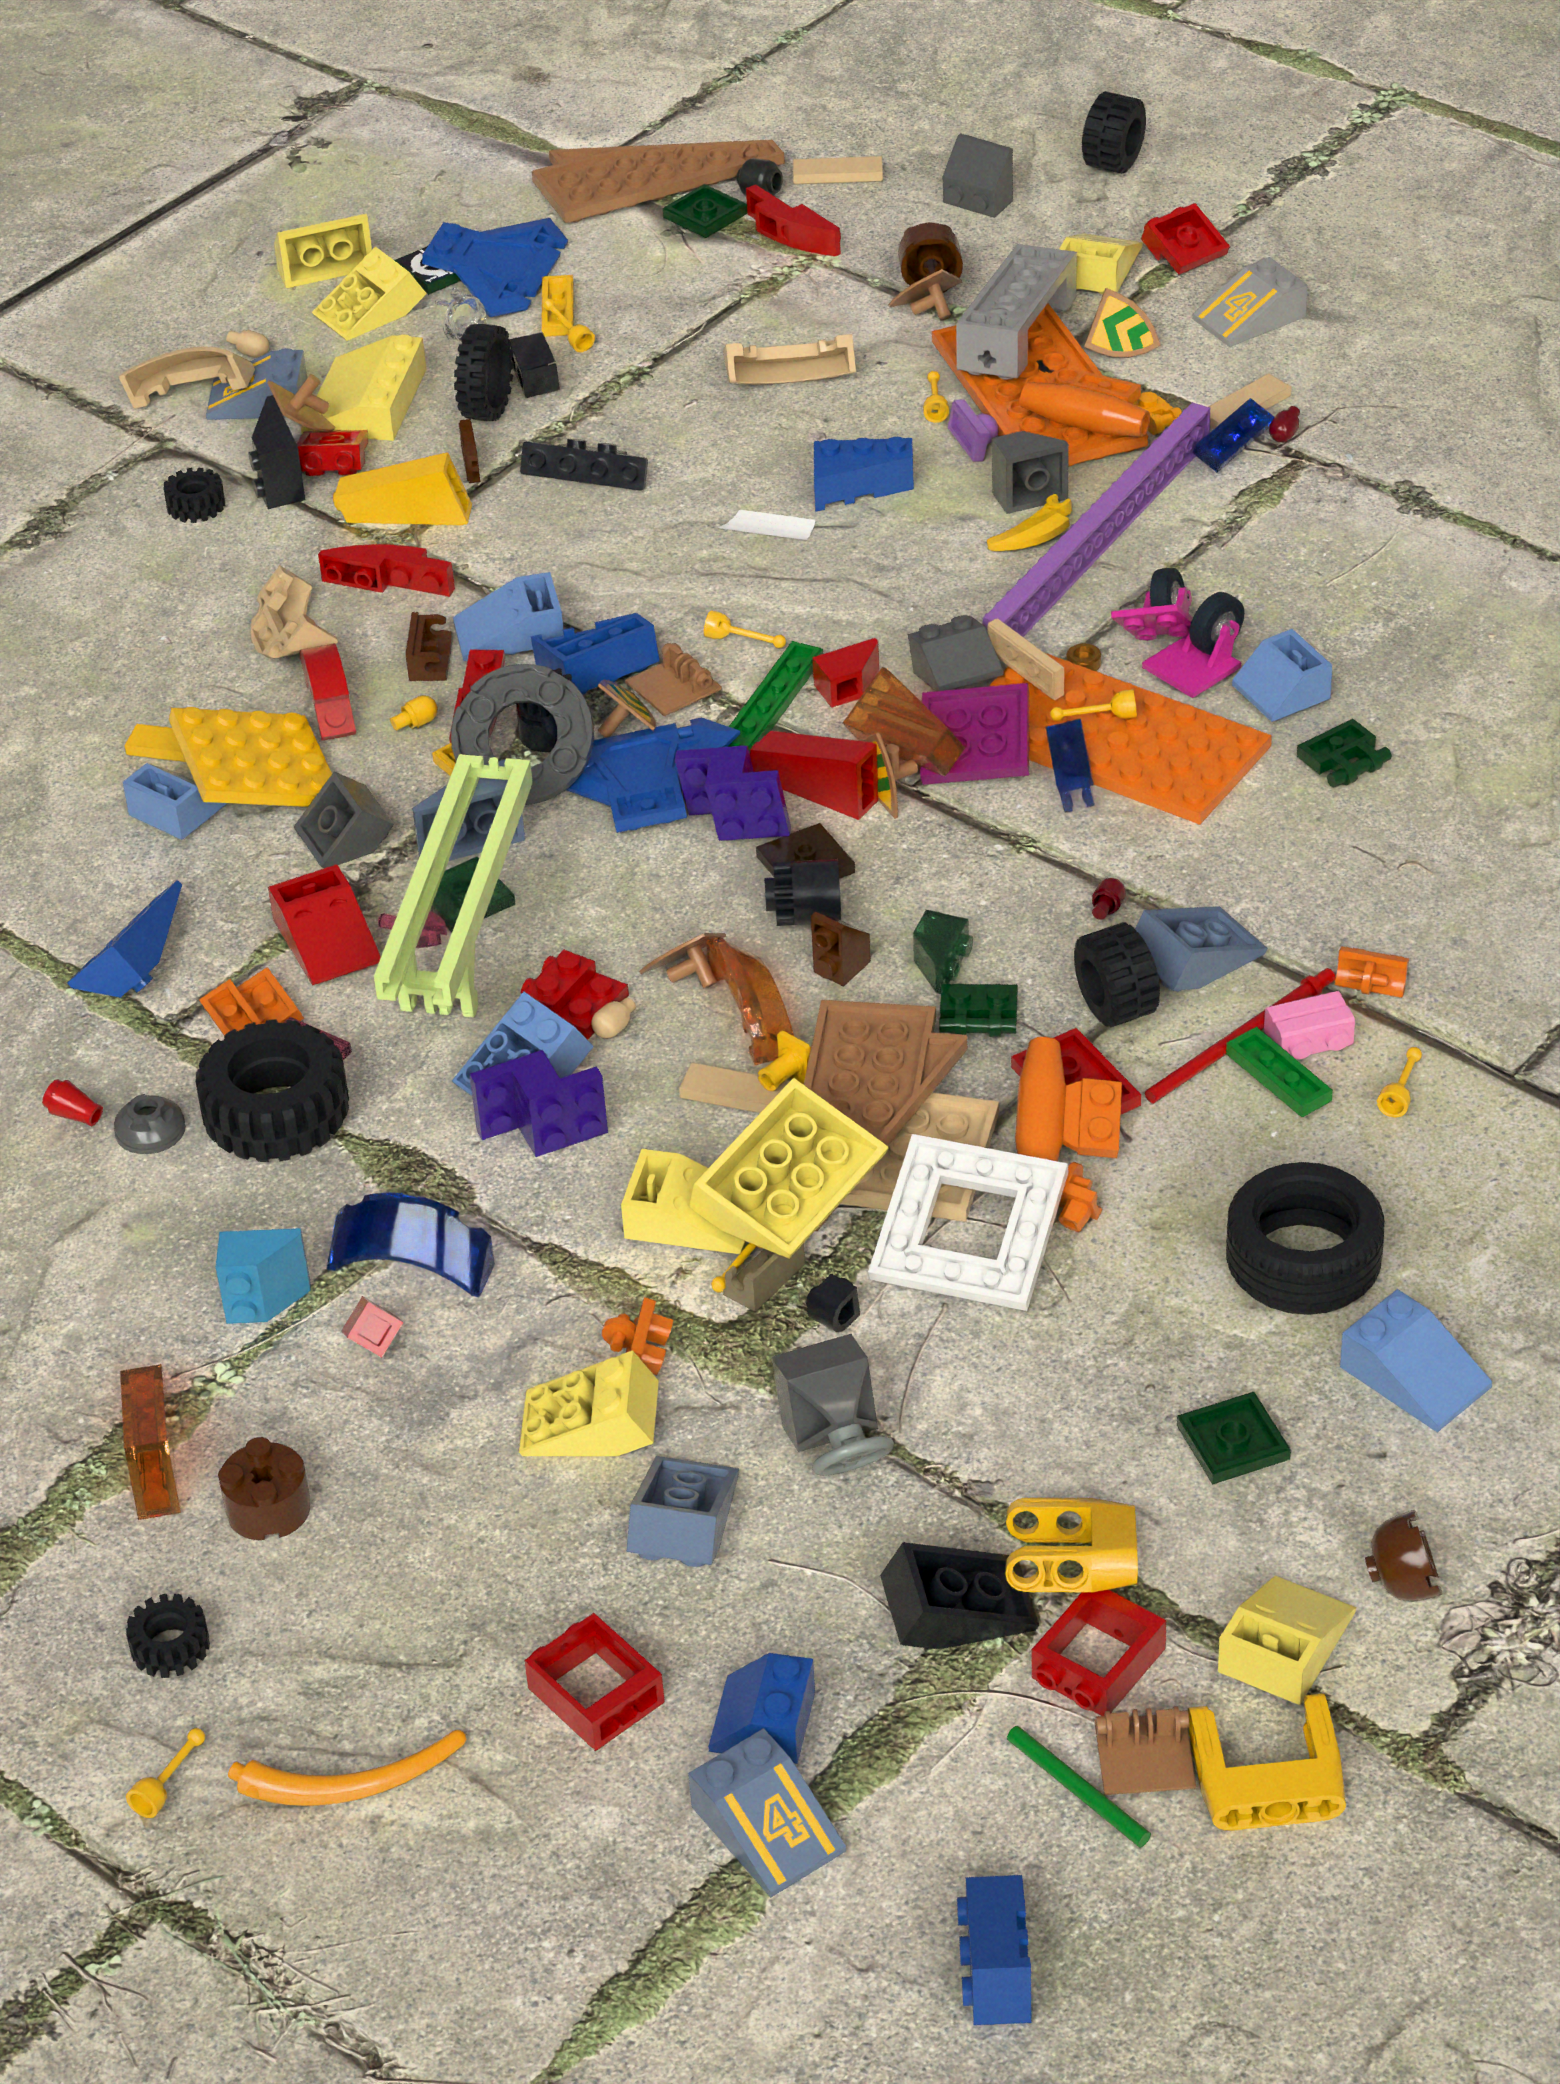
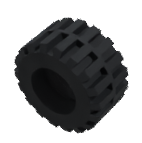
(1113, 132)
(1116, 974)

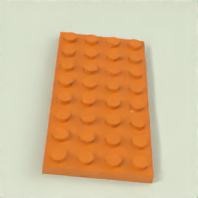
(1000, 398)
(1163, 758)

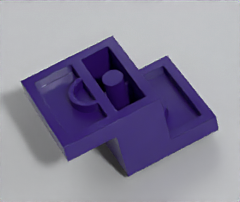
(739, 799)
(543, 1106)

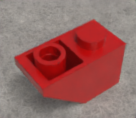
(846, 672)

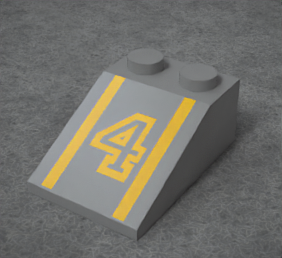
(1254, 303)

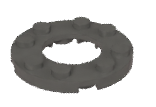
(529, 685)

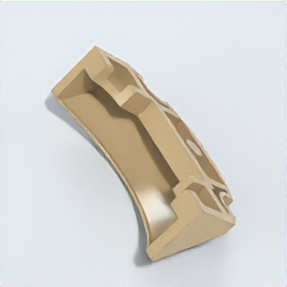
(790, 362)
(184, 367)
(281, 620)

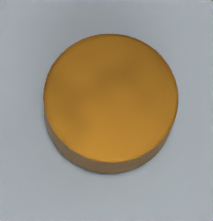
(1085, 655)

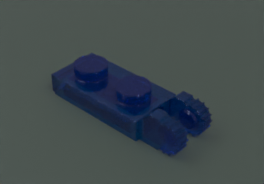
(1071, 762)

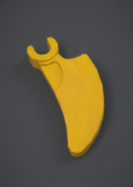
(1037, 529)

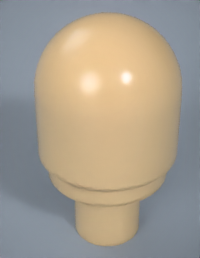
(249, 342)
(612, 1018)

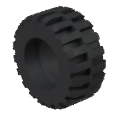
(277, 1122)

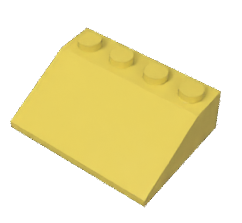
(374, 386)
(786, 1171)

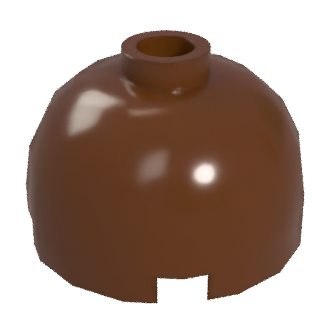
(1403, 1559)

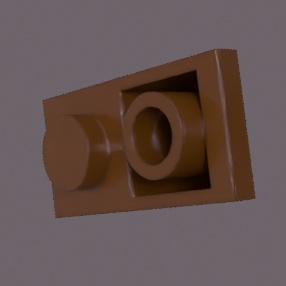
(838, 948)

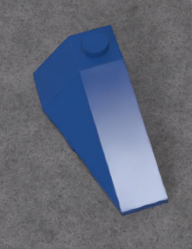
(132, 952)

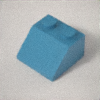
(260, 1273)

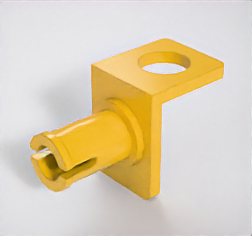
(791, 1062)

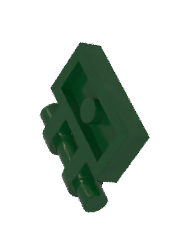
(1337, 747)
(978, 1009)

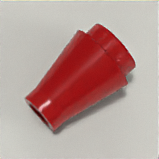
(70, 1102)

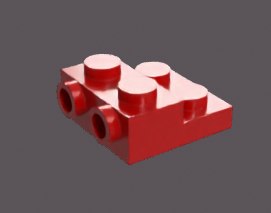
(1184, 238)
(332, 451)
(574, 989)

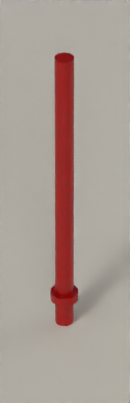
(1309, 987)

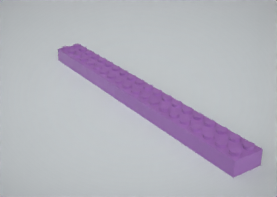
(1102, 523)

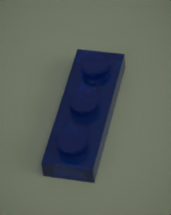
(1233, 435)

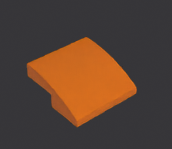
(252, 1001)

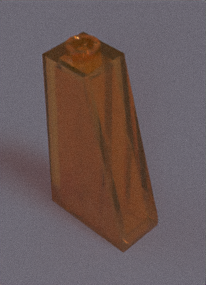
(904, 721)
(149, 1442)

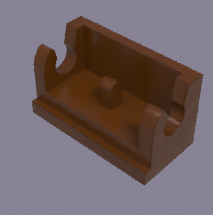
(428, 649)

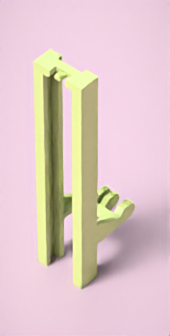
(397, 967)

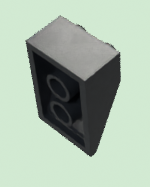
(275, 459)
(953, 1597)

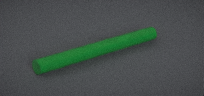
(1079, 1786)

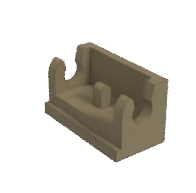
(762, 1277)

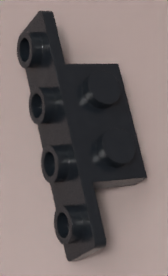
(585, 464)

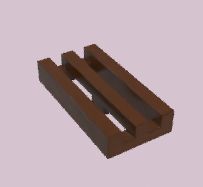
(469, 451)

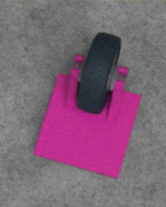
(1163, 610)
(1205, 654)

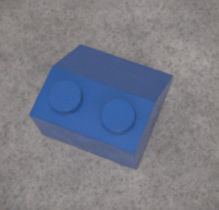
(769, 1695)

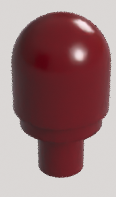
(1284, 425)
(1108, 897)

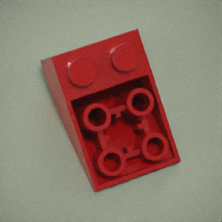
(323, 924)

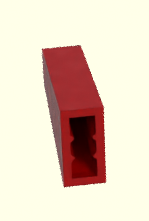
(822, 769)

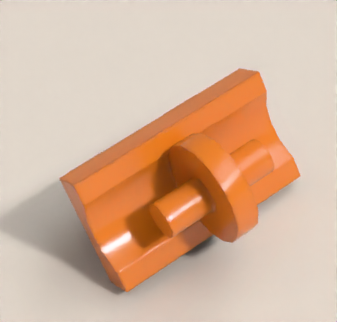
(1371, 972)
(1078, 1200)
(631, 1335)

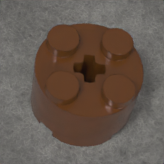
(927, 250)
(264, 1489)

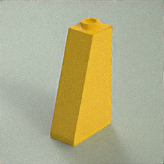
(405, 493)

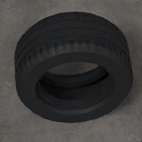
(1303, 1279)

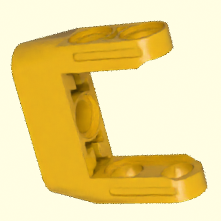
(1106, 1563)
(1270, 1791)

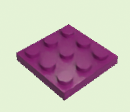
(990, 726)

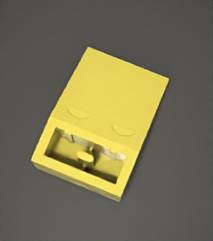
(1101, 260)
(370, 296)
(659, 1205)
(592, 1411)
(1282, 1638)

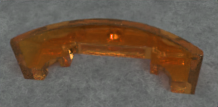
(755, 995)

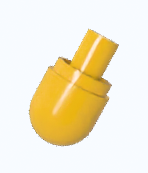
(415, 713)

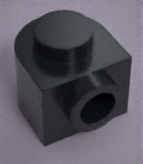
(834, 1303)

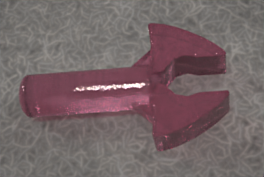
(431, 931)

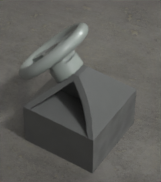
(830, 1399)

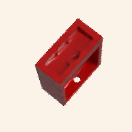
(1119, 1619)
(616, 1710)

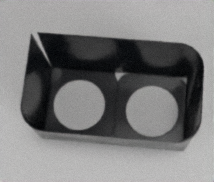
(531, 365)

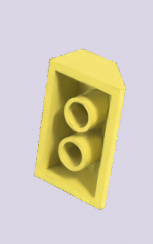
(322, 250)

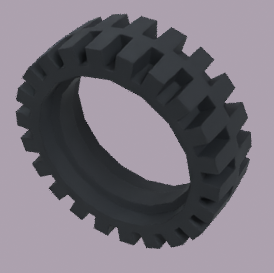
(483, 372)

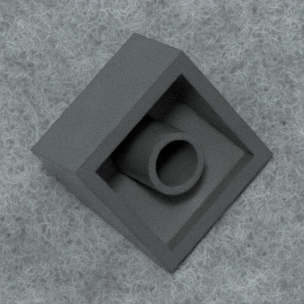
(979, 176)
(1028, 470)
(953, 654)
(343, 822)

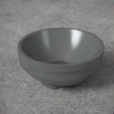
(149, 1132)

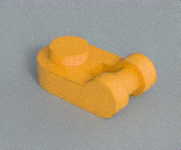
(1160, 411)

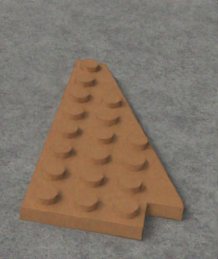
(610, 178)
(879, 1062)

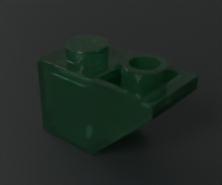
(940, 945)

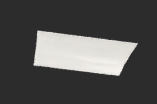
(771, 524)

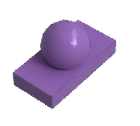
(971, 430)

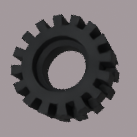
(194, 495)
(173, 1653)

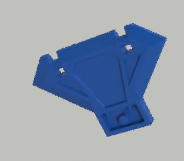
(498, 263)
(640, 774)

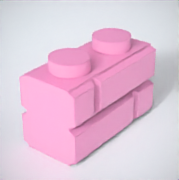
(1311, 1025)

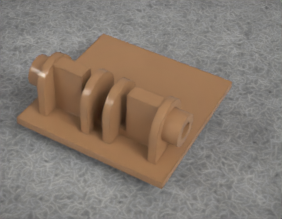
(674, 682)
(1144, 1751)

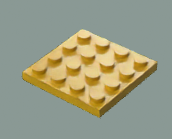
(251, 756)

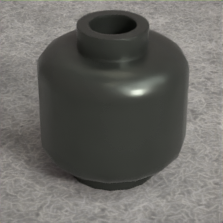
(762, 173)

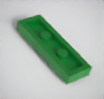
(1279, 1072)

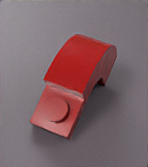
(329, 691)

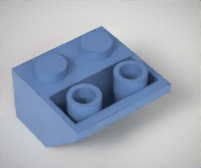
(1284, 676)
(167, 800)

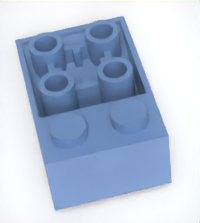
(511, 616)
(525, 1030)

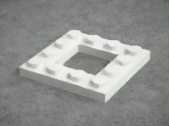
(1002, 1282)

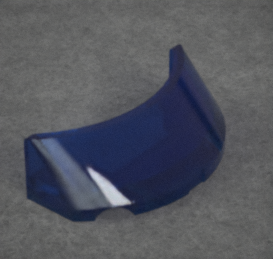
(413, 1233)

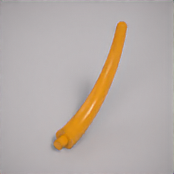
(296, 1789)

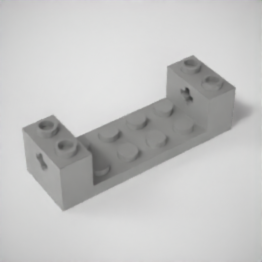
(996, 324)

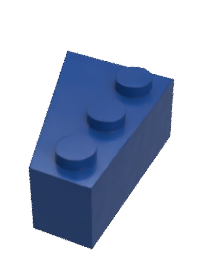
(861, 468)
(601, 653)
(995, 1950)

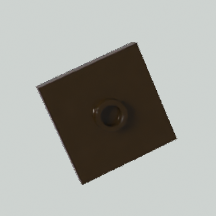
(804, 845)

